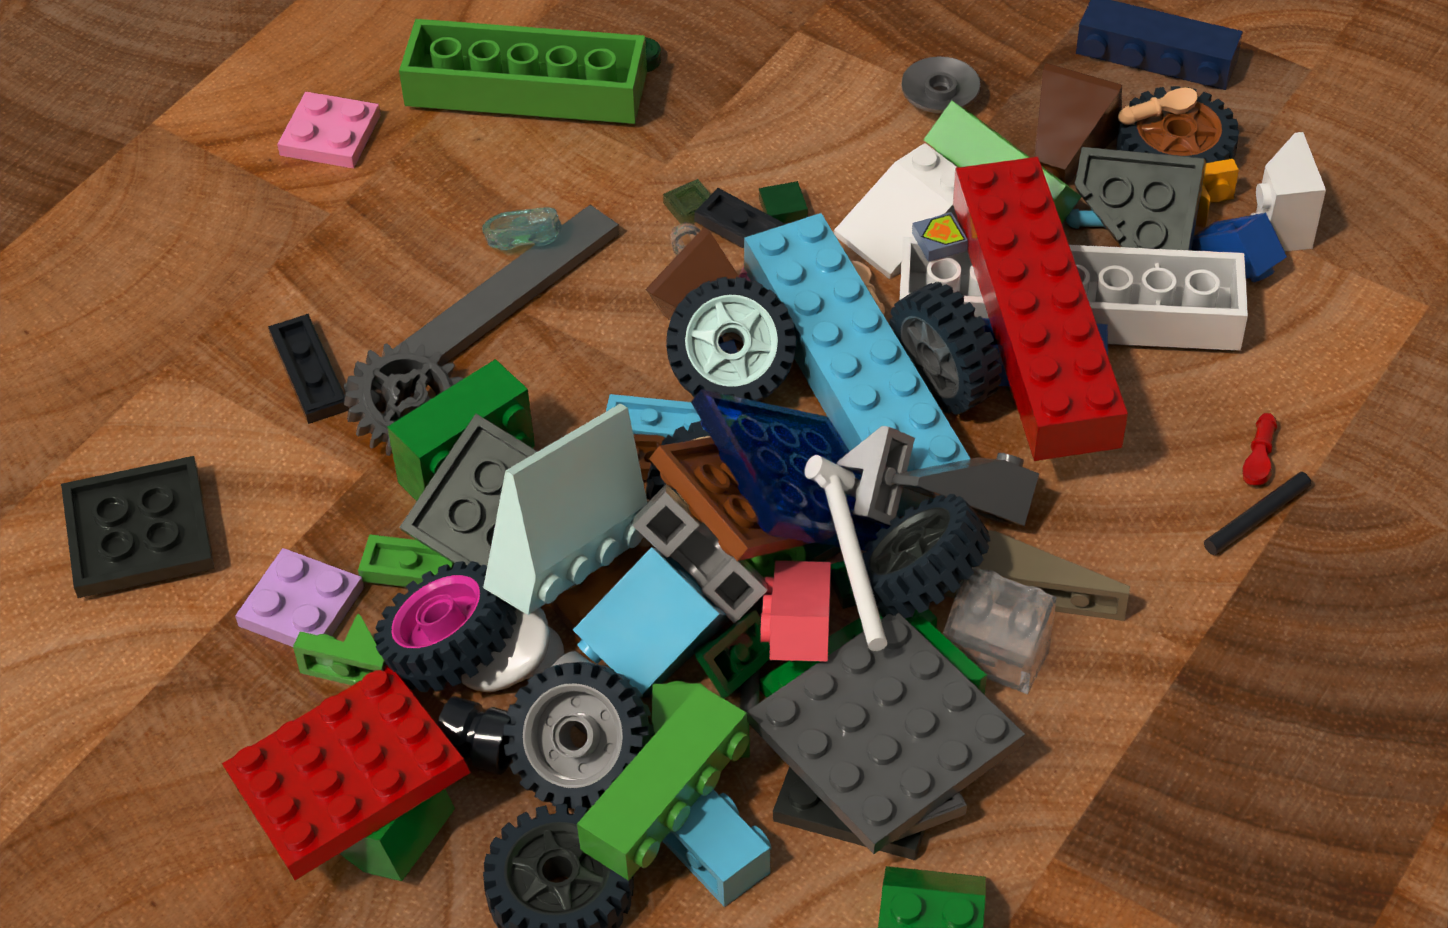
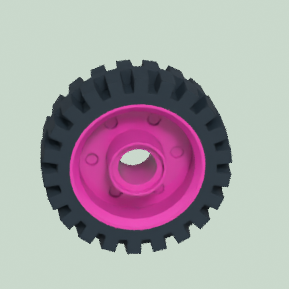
(444, 627)

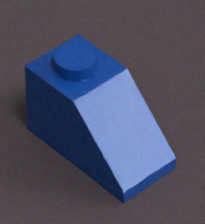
(1245, 235)

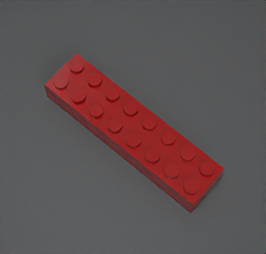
(1039, 310)

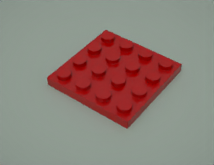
(344, 770)

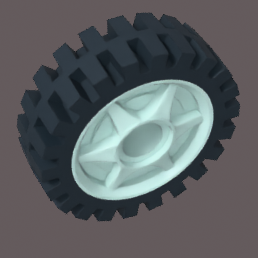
(736, 308)

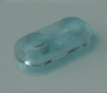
(522, 227)

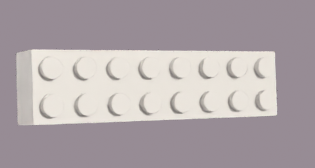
(1137, 292)

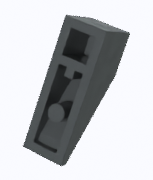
(991, 487)

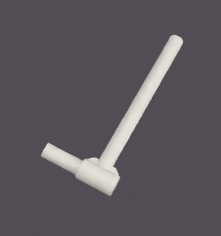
(837, 483)

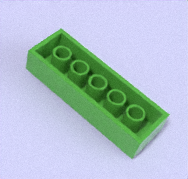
(524, 71)

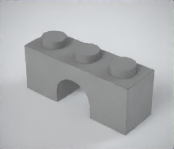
(678, 534)

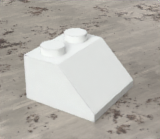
(1292, 194)

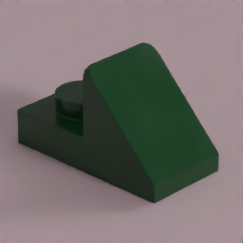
(734, 654)

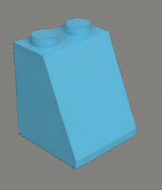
(650, 622)

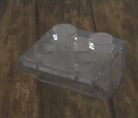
(1002, 627)

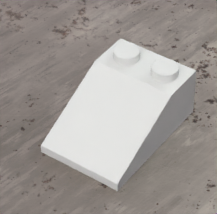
(909, 192)

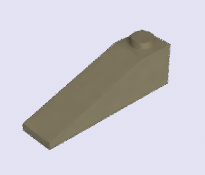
(1076, 587)

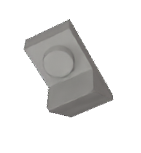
(877, 461)

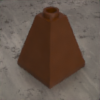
(1074, 114)
(696, 264)

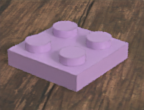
(299, 597)

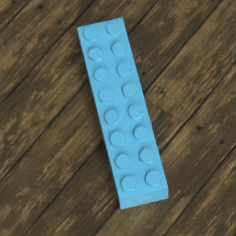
(848, 345)

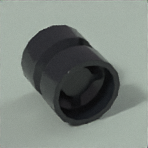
(476, 733)

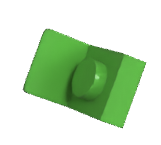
(339, 660)

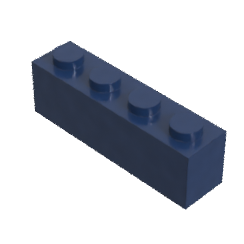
(1159, 42)

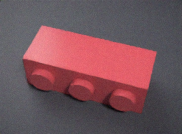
(797, 611)

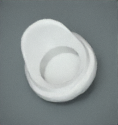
(526, 653)

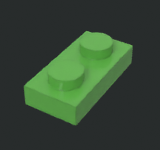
(398, 561)

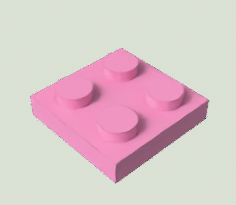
(329, 130)

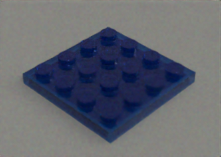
(768, 458)

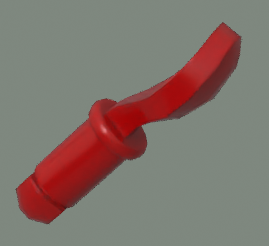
(1258, 467)

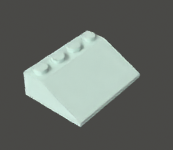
(566, 512)

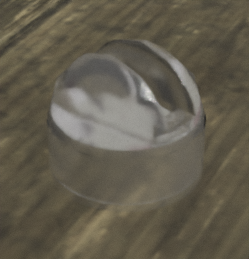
(678, 232)

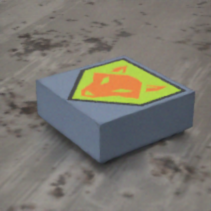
(939, 236)

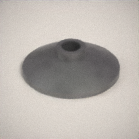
(938, 80)

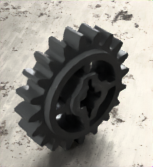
(394, 379)

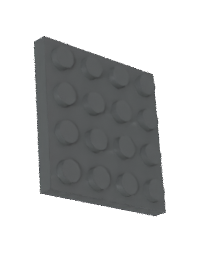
(885, 732)

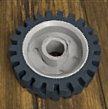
(542, 728)

